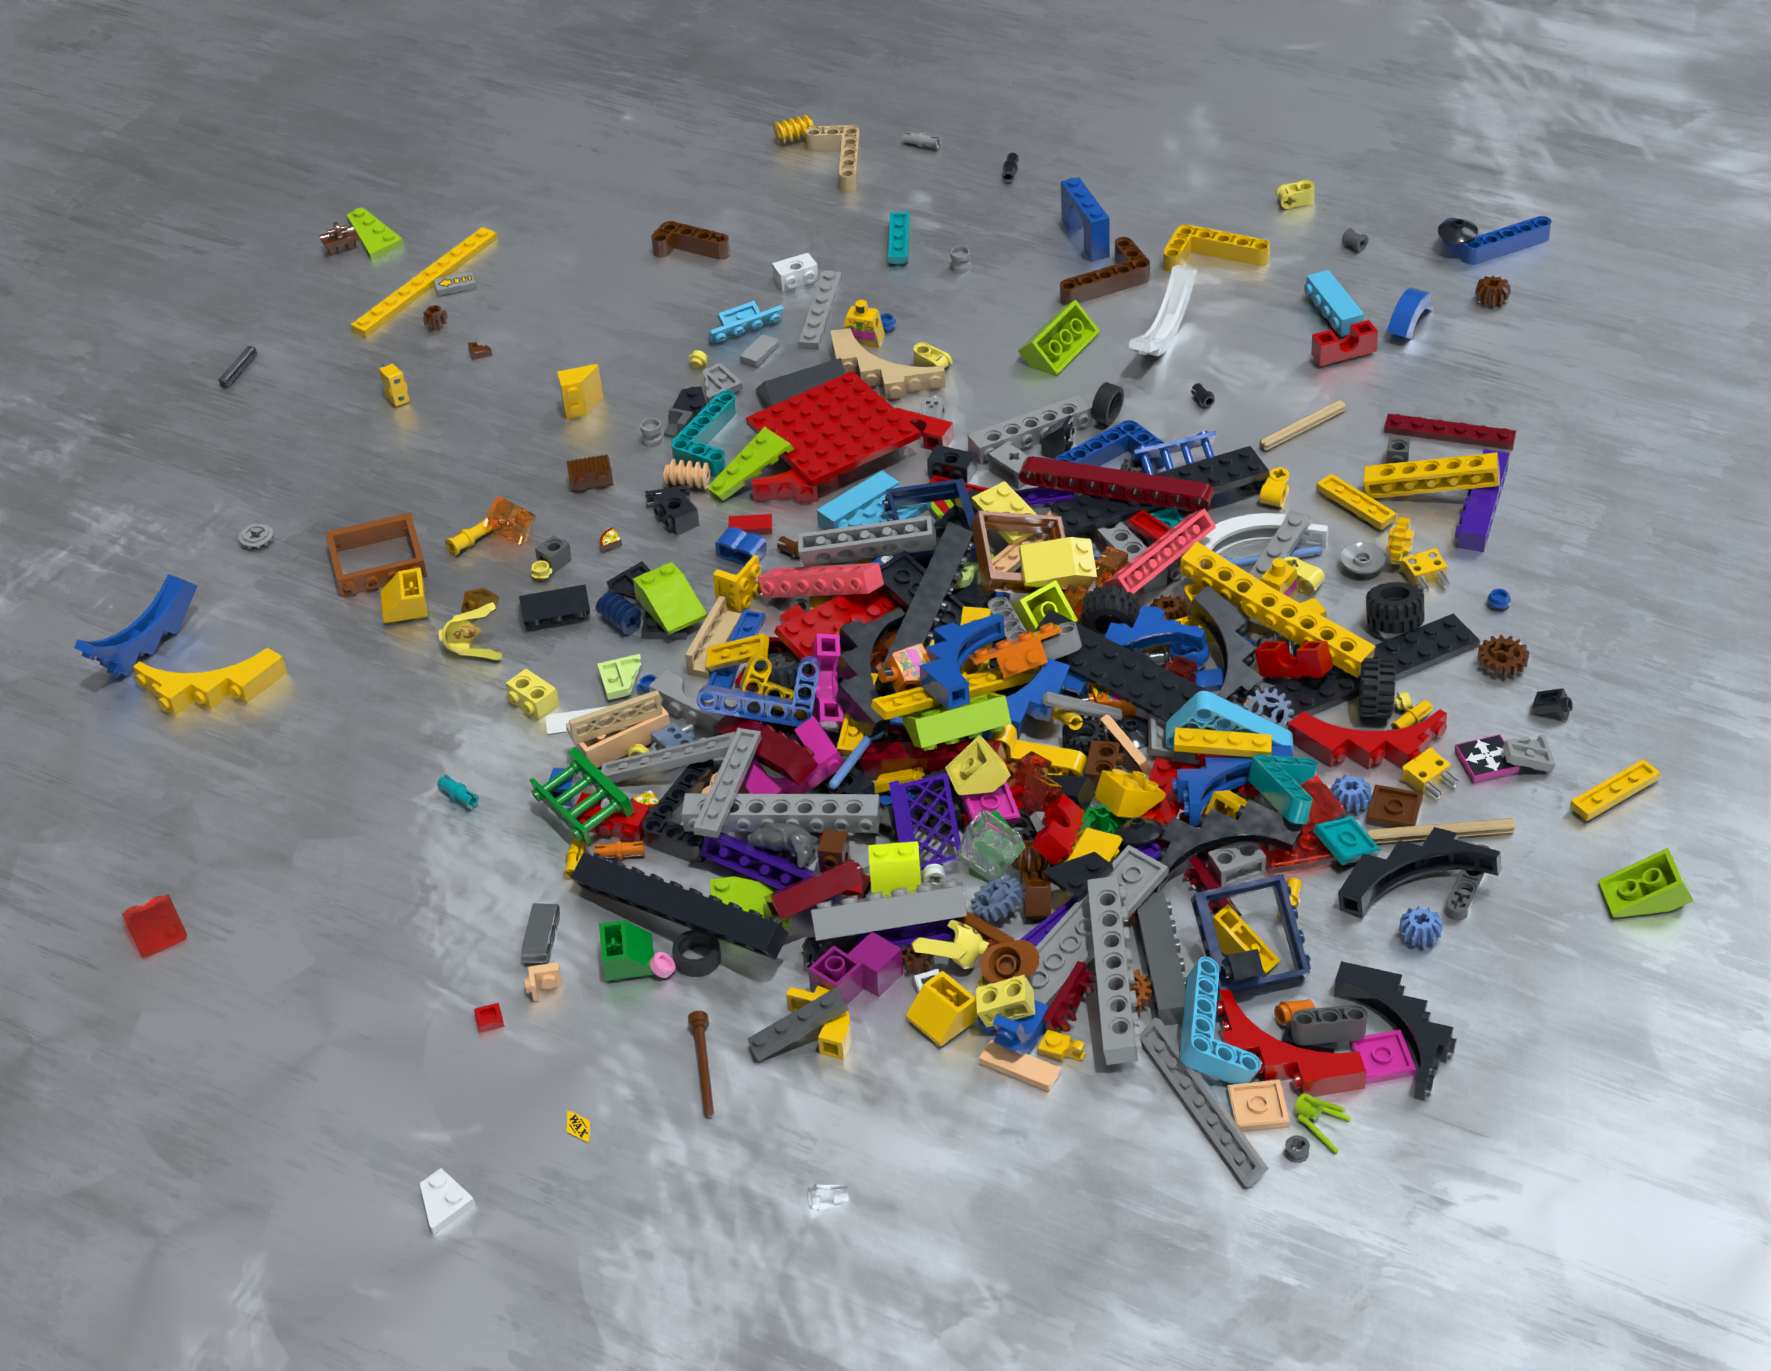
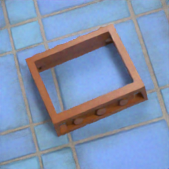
(1014, 522)
(368, 534)

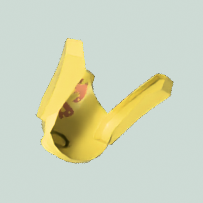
(460, 633)
(963, 951)

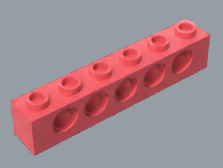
(1162, 552)
(821, 580)

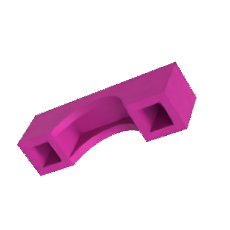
(826, 709)

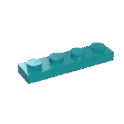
(898, 237)

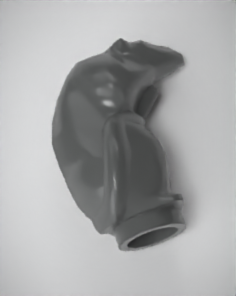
(784, 837)

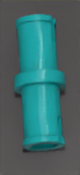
(458, 791)

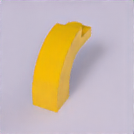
(835, 1035)

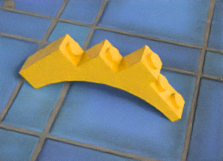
(209, 688)

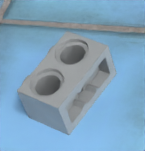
(1237, 863)

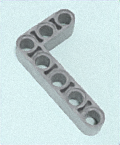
(1054, 646)

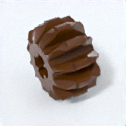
(1493, 291)
(1173, 607)
(1030, 859)

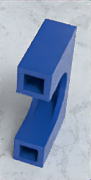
(1082, 210)

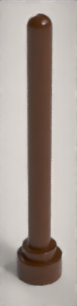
(698, 1023)

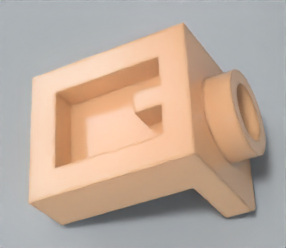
(543, 977)

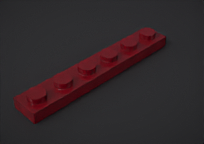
(1450, 431)

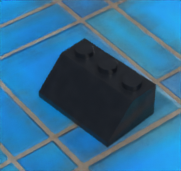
(554, 605)

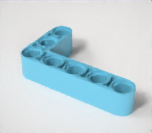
(1221, 715)
(1198, 1045)

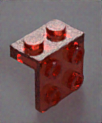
(1324, 805)
(154, 925)

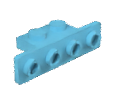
(743, 318)

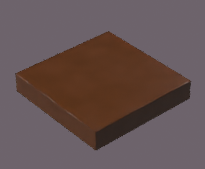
(1393, 807)

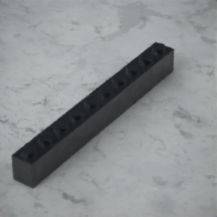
(931, 594)
(680, 905)

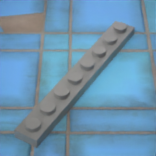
(1204, 1104)

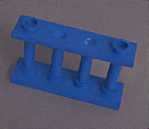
(1164, 450)

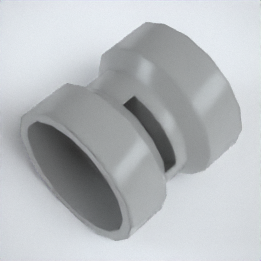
(960, 259)
(651, 432)

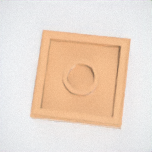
(1258, 1105)

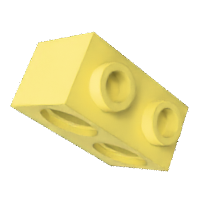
(532, 694)
(1008, 998)

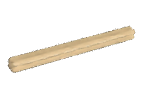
(1421, 832)

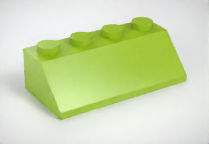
(1059, 339)
(944, 725)

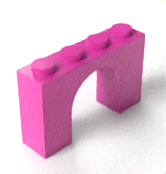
(825, 755)

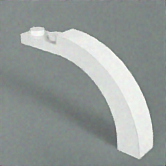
(1170, 314)
(1254, 529)

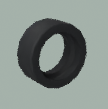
(1107, 403)
(701, 966)

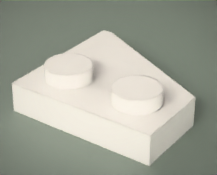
(444, 1200)

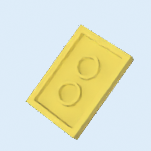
(1003, 499)

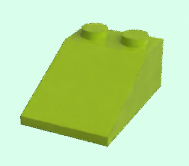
(668, 598)
(1646, 887)
(745, 893)

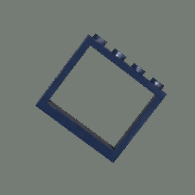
(930, 493)
(1288, 916)

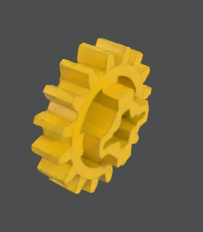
(1400, 540)

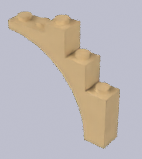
(893, 377)

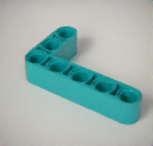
(693, 439)
(1280, 781)

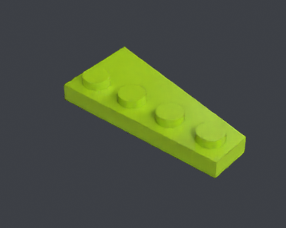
(373, 234)
(756, 455)

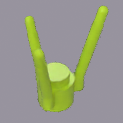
(1311, 1108)

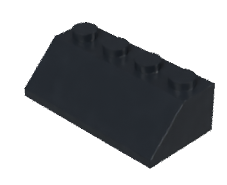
(795, 383)

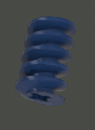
(619, 611)

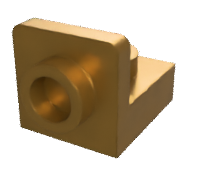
(477, 598)

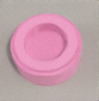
(662, 964)

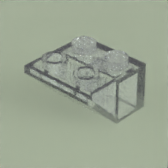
(989, 846)

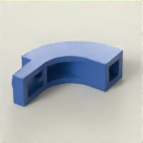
(1408, 311)
(1022, 1033)

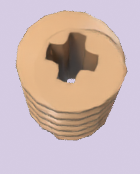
(687, 475)

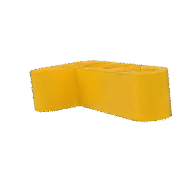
(765, 686)
(1063, 760)

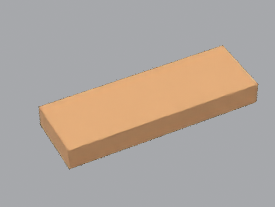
(1126, 744)
(1020, 1066)

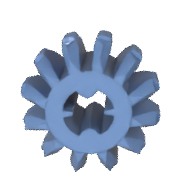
(1352, 793)
(1420, 927)

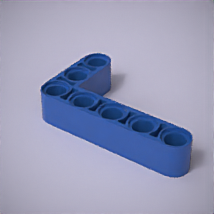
(1503, 240)
(1111, 444)
(766, 702)

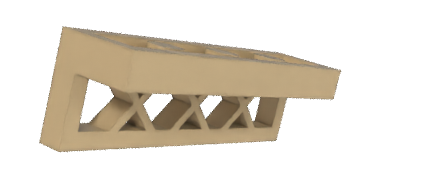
(714, 631)
(615, 717)

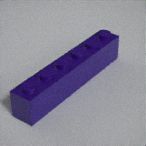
(1480, 510)
(755, 862)

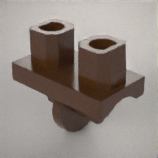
(339, 236)

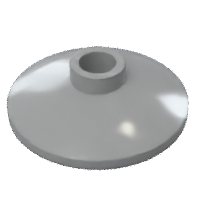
(1363, 558)

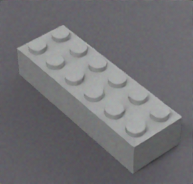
(889, 910)

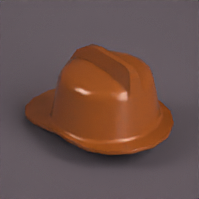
(1009, 960)

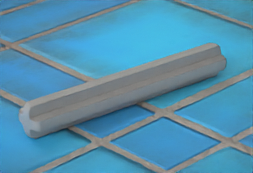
(1081, 706)

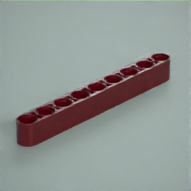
(1116, 483)

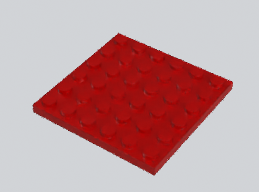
(835, 428)

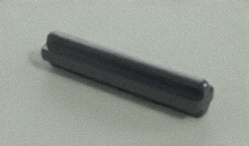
(237, 366)

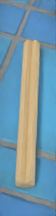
(1302, 425)

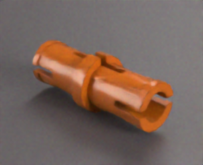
(621, 850)

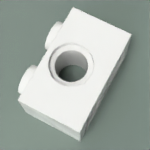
(795, 272)

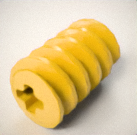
(792, 128)

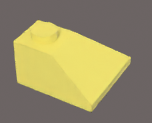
(977, 769)

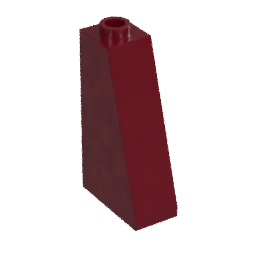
(814, 889)

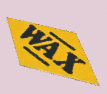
(578, 1126)

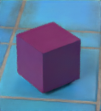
(880, 963)
(839, 971)

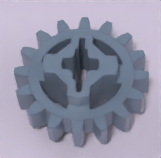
(1275, 708)
(997, 898)

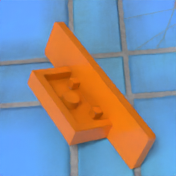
(1018, 654)

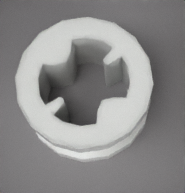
(934, 874)

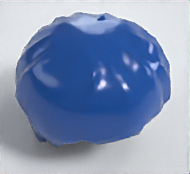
(1191, 653)

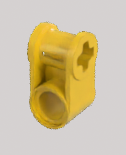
(1275, 488)

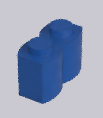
(740, 546)

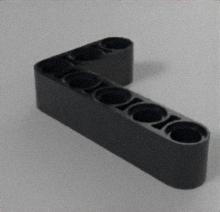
(662, 824)

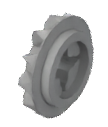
(262, 535)

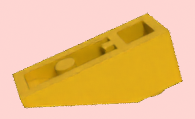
(1236, 937)

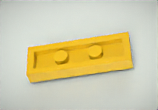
(736, 651)

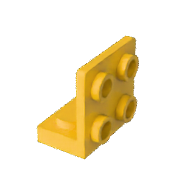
(739, 588)

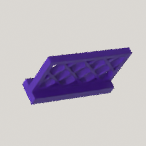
(905, 822)

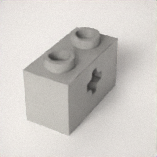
(1006, 463)

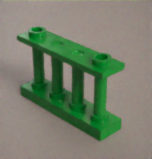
(591, 777)

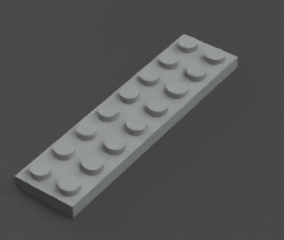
(1072, 936)

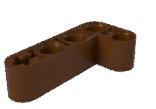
(691, 239)

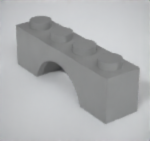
(674, 699)

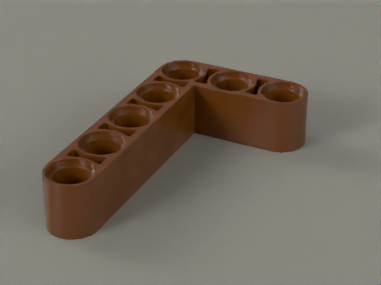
(1131, 271)

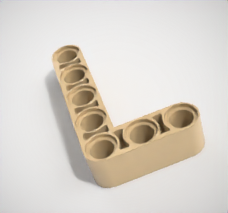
(839, 138)

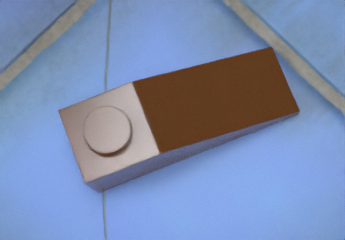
(1036, 894)

